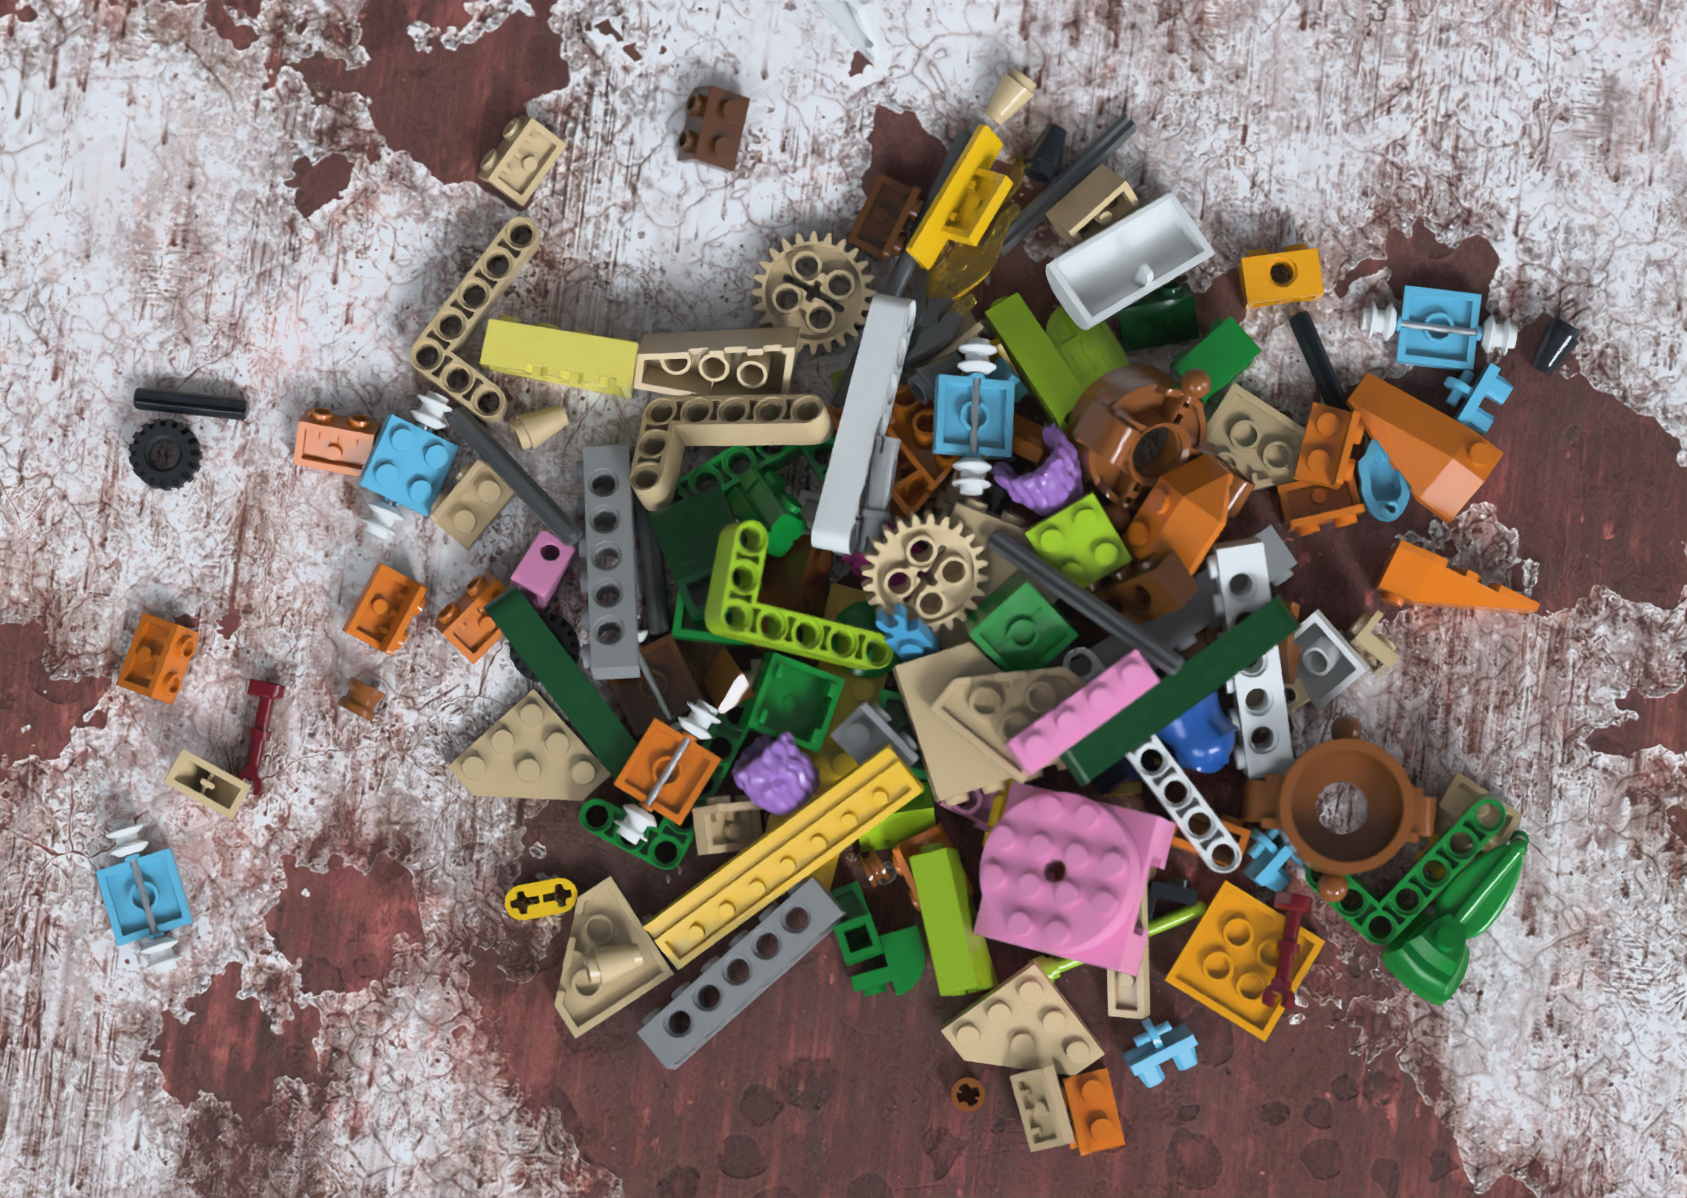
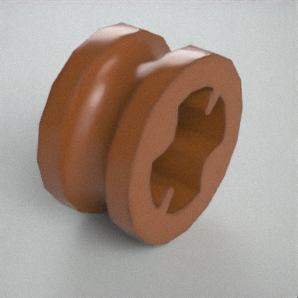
(873, 868)
(963, 1105)

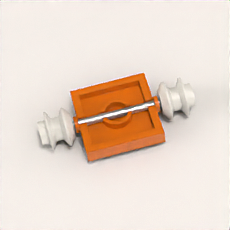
(667, 771)

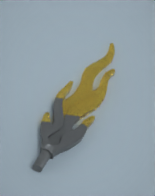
(942, 286)

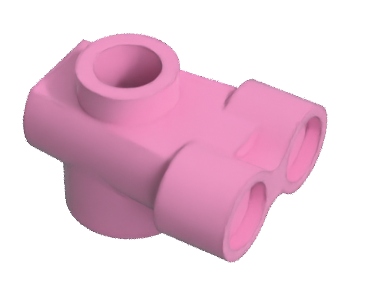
(975, 809)

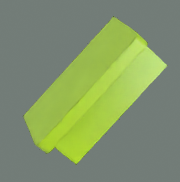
(903, 823)

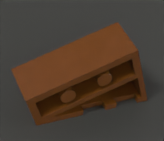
(798, 585)

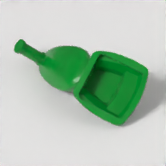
(1432, 950)

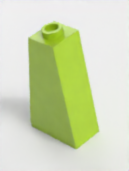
(1035, 359)
(949, 918)

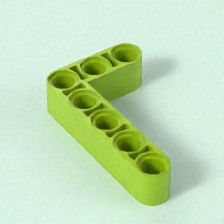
(781, 622)

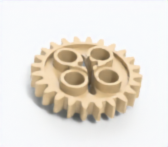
(832, 265)
(894, 556)

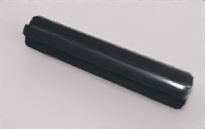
(1318, 360)
(190, 403)

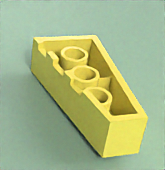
(560, 356)

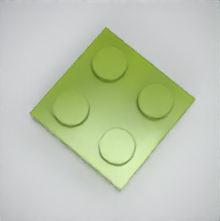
(1080, 541)

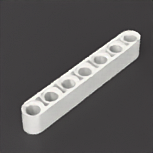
(862, 419)
(1168, 772)

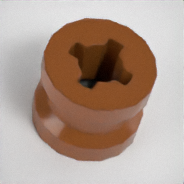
(361, 699)

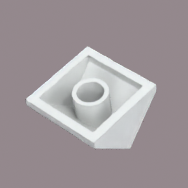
(1325, 660)

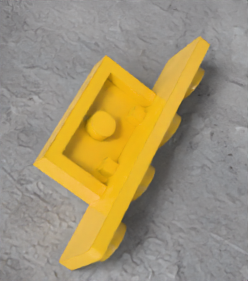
(964, 201)

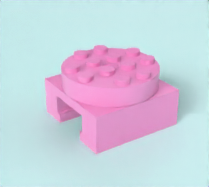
(1097, 902)

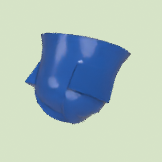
(1201, 736)

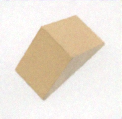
(207, 783)

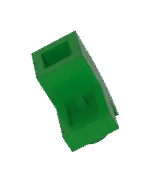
(857, 932)
(904, 964)

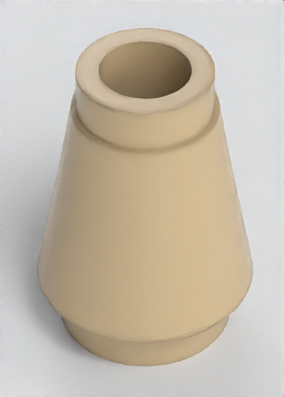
(1009, 96)
(538, 426)
(611, 962)

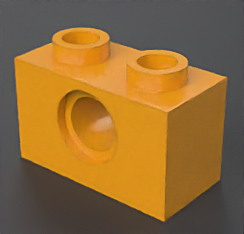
(1262, 291)

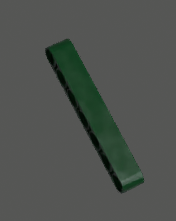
(563, 680)
(1180, 691)

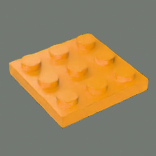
(1236, 957)

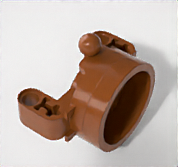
(1117, 415)
(1392, 816)

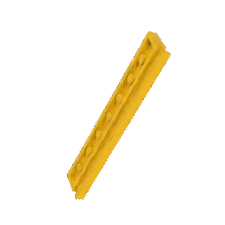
(783, 856)

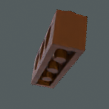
(1138, 592)

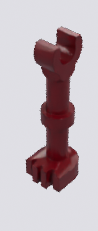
(259, 732)
(1295, 906)

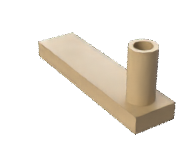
(1128, 993)

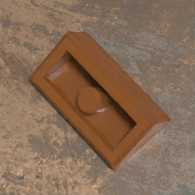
(726, 682)

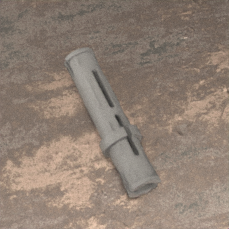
(879, 491)

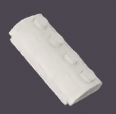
(1127, 261)

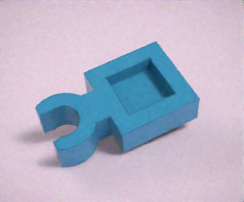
(907, 637)

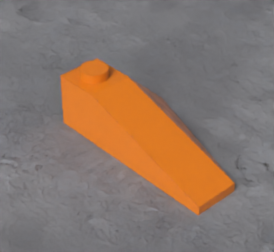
(1431, 450)
(1422, 579)

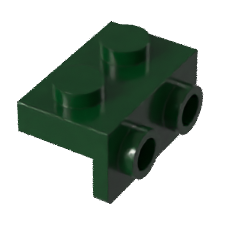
(1159, 318)

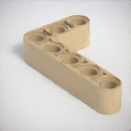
(471, 318)
(717, 420)

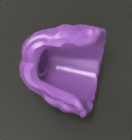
(1052, 484)
(776, 774)

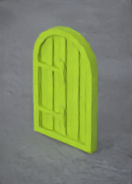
(1085, 352)

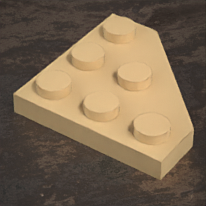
(1255, 438)
(1001, 705)
(530, 757)
(602, 920)
(1024, 1027)

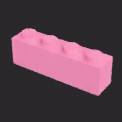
(1081, 713)

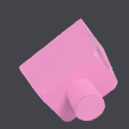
(541, 578)

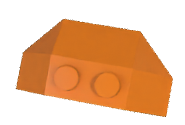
(1182, 513)

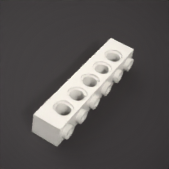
(1276, 751)

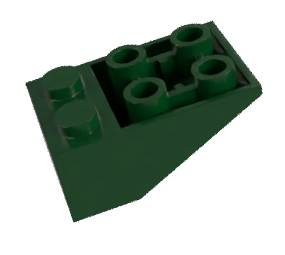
(689, 541)

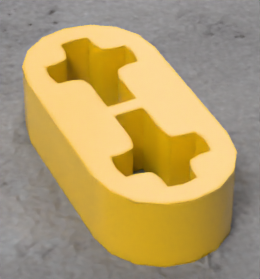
(543, 908)

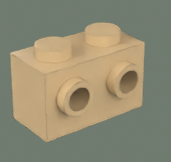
(1093, 205)

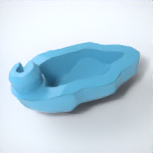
(1381, 487)

